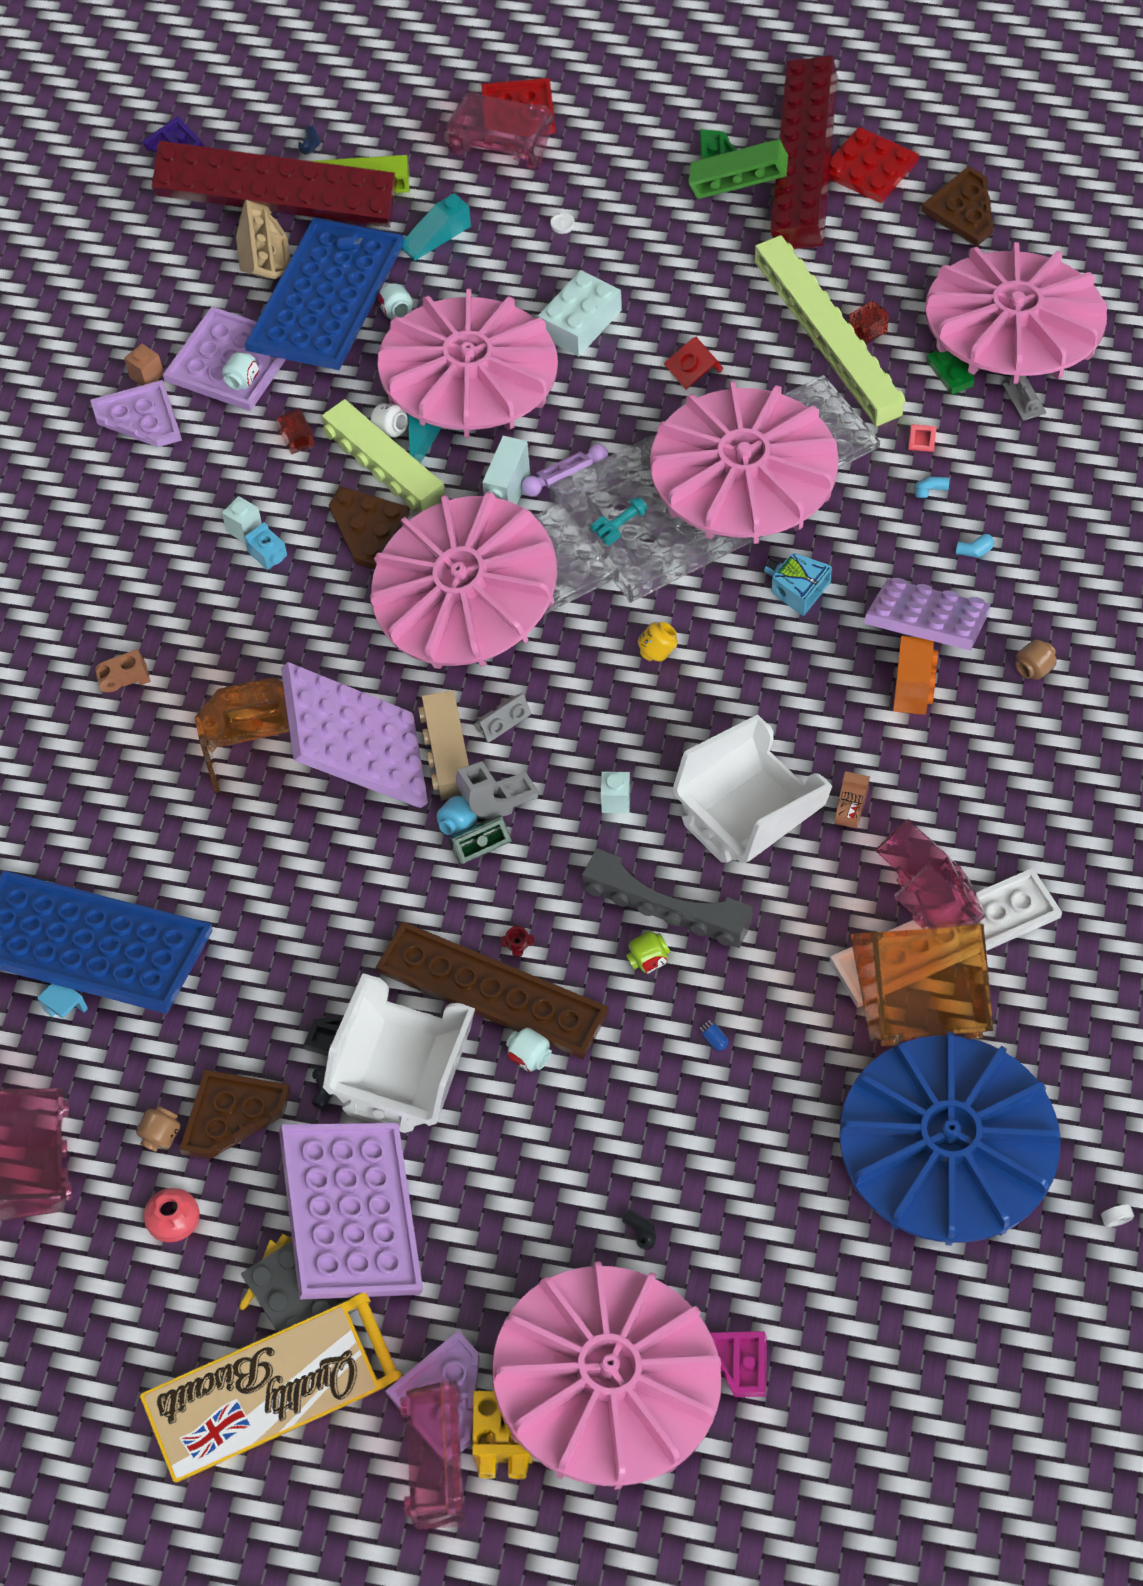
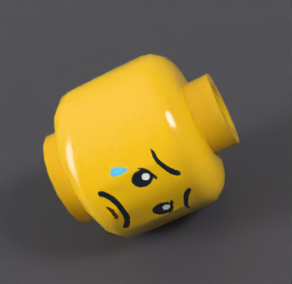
(657, 641)

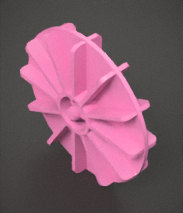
(1016, 313)
(467, 363)
(744, 462)
(464, 580)
(606, 1375)

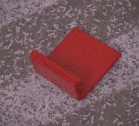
(692, 362)

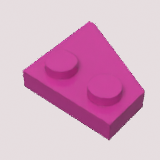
(743, 1361)

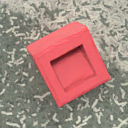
(922, 438)

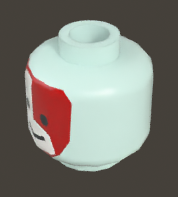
(394, 301)
(240, 371)
(528, 1049)

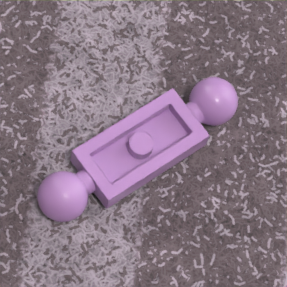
(532, 485)

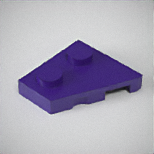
(174, 131)

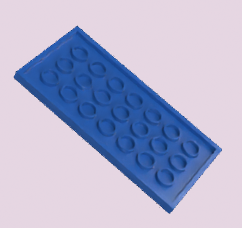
(324, 295)
(96, 942)

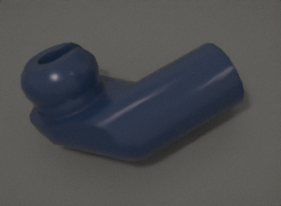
(311, 142)

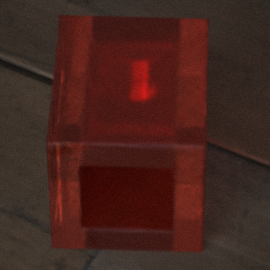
(869, 321)
(295, 431)

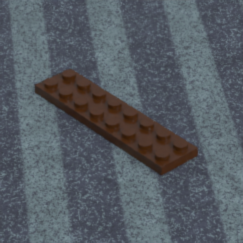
(493, 989)

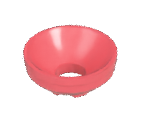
(175, 1226)

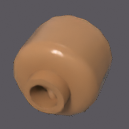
(1036, 659)
(158, 1128)

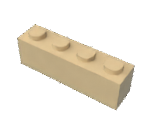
(446, 741)

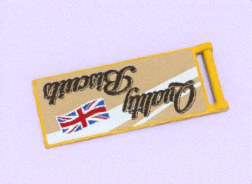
(266, 1389)

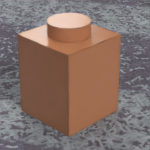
(144, 365)

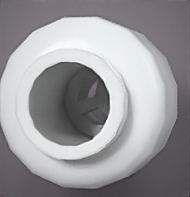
(390, 419)

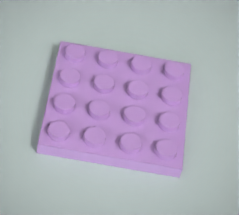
(206, 352)
(928, 613)

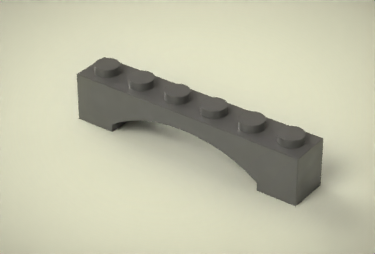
(722, 921)

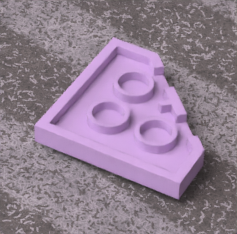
(139, 413)
(449, 1362)

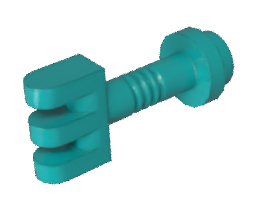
(609, 530)

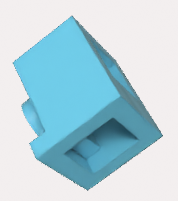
(265, 546)

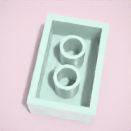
(581, 312)

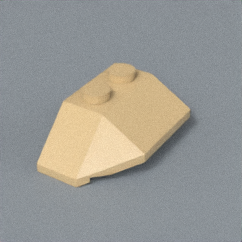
(261, 242)

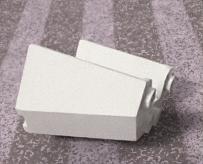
(741, 794)
(394, 1059)

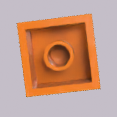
(915, 675)

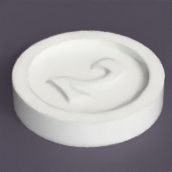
(562, 223)

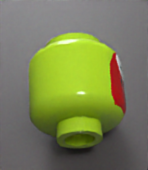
(648, 952)

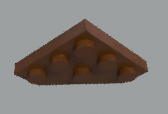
(963, 206)
(366, 523)
(229, 1111)

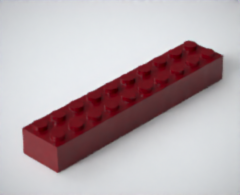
(807, 138)
(275, 182)

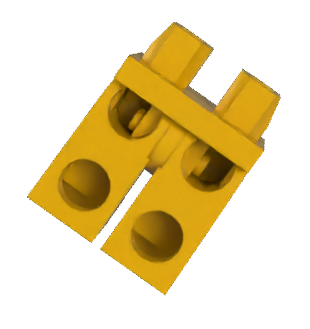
(493, 1440)

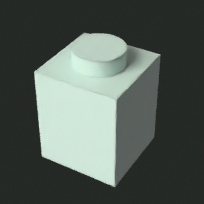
(241, 518)
(615, 792)

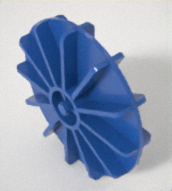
(949, 1139)

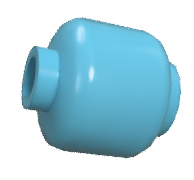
(455, 816)

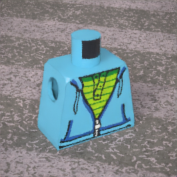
(799, 581)

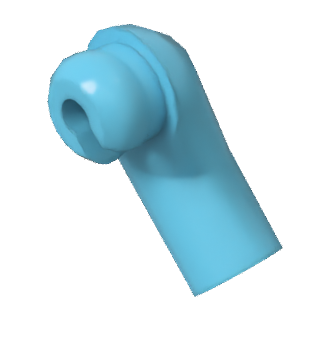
(930, 483)
(977, 548)

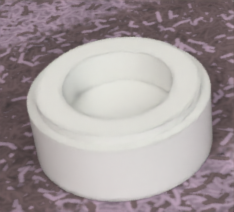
(1117, 1215)

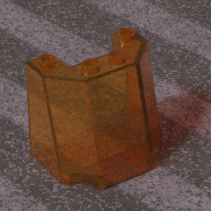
(241, 715)
(924, 982)

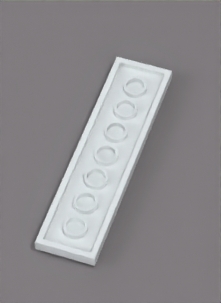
(1011, 910)

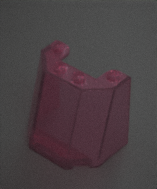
(32, 1153)

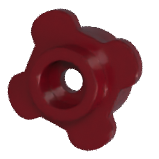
(515, 933)

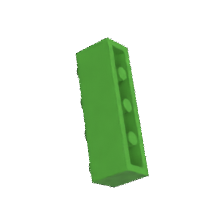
(738, 169)

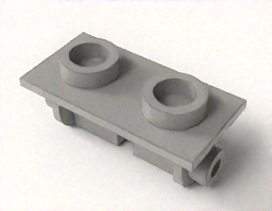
(1024, 398)
(504, 717)

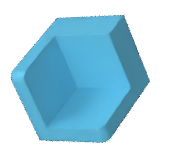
(61, 1000)

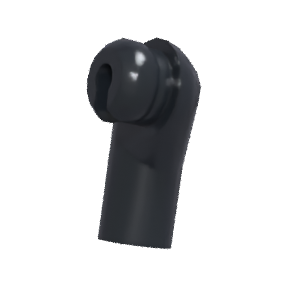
(322, 1097)
(644, 1229)

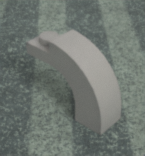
(490, 797)

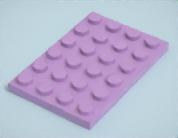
(353, 735)
(349, 1210)

